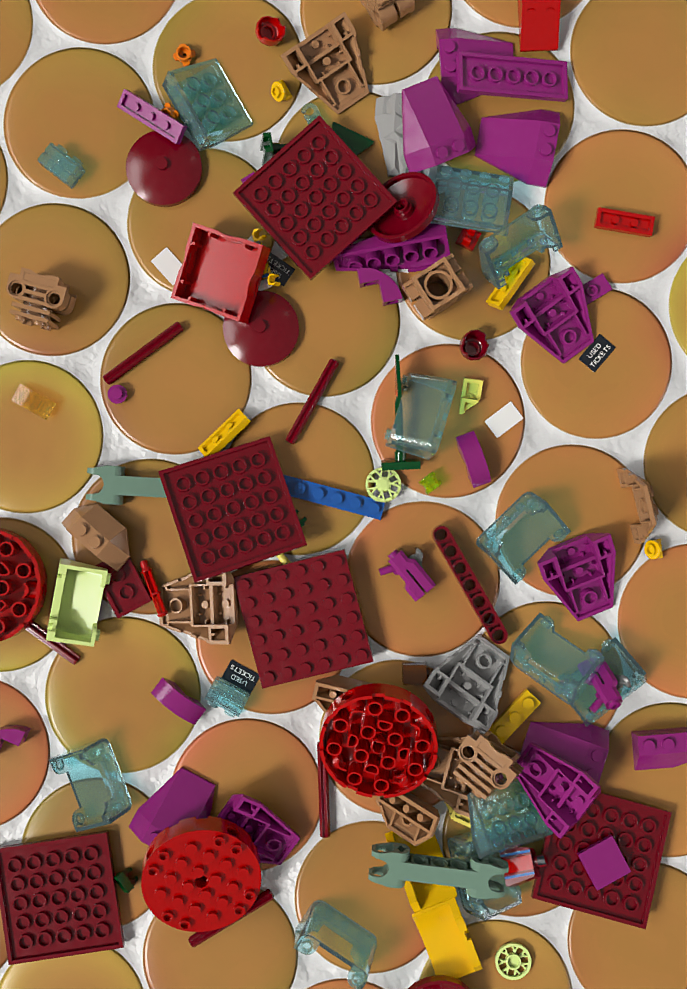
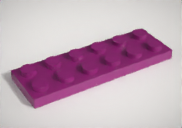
(511, 76)

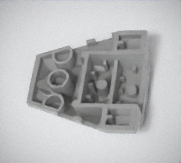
(390, 128)

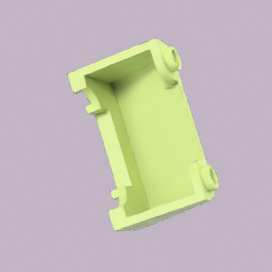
(77, 603)

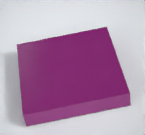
(603, 862)

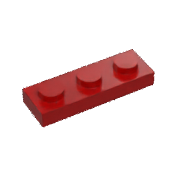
(624, 222)

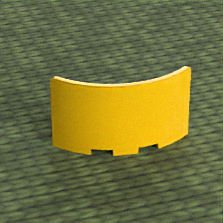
(424, 894)
(446, 939)

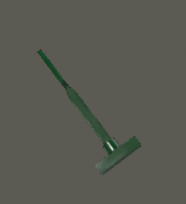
(353, 140)
(400, 461)

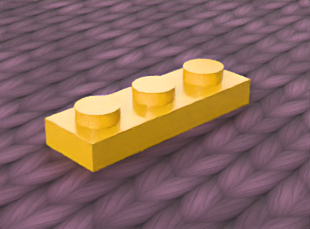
(518, 272)
(224, 433)
(514, 715)

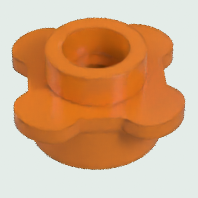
(184, 49)
(170, 110)

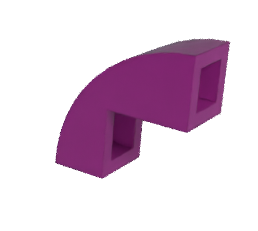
(388, 288)
(473, 458)
(176, 701)
(14, 734)

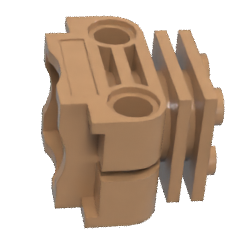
(385, 11)
(441, 272)
(39, 298)
(484, 766)

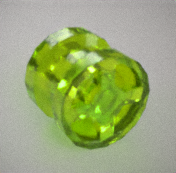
(430, 482)

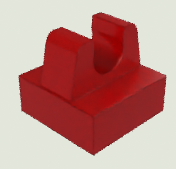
(468, 238)

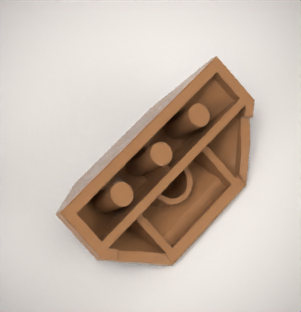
(99, 534)
(331, 687)
(409, 817)

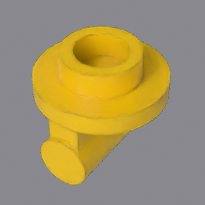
(280, 91)
(653, 549)

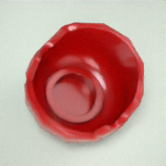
(270, 31)

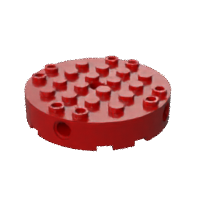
(21, 584)
(378, 740)
(201, 874)

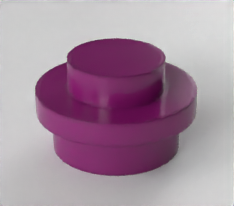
(117, 394)

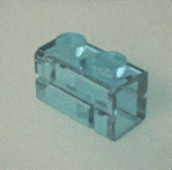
(62, 166)
(227, 696)

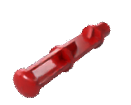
(153, 588)

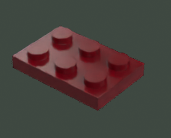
(125, 588)

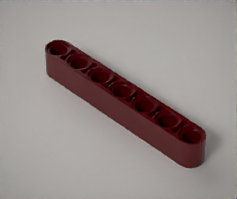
(477, 590)

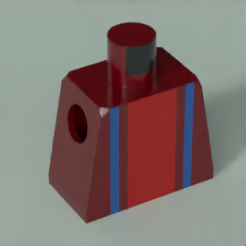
(523, 865)

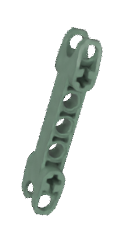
(118, 485)
(406, 866)

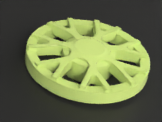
(383, 485)
(513, 961)

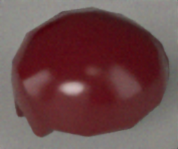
(473, 345)

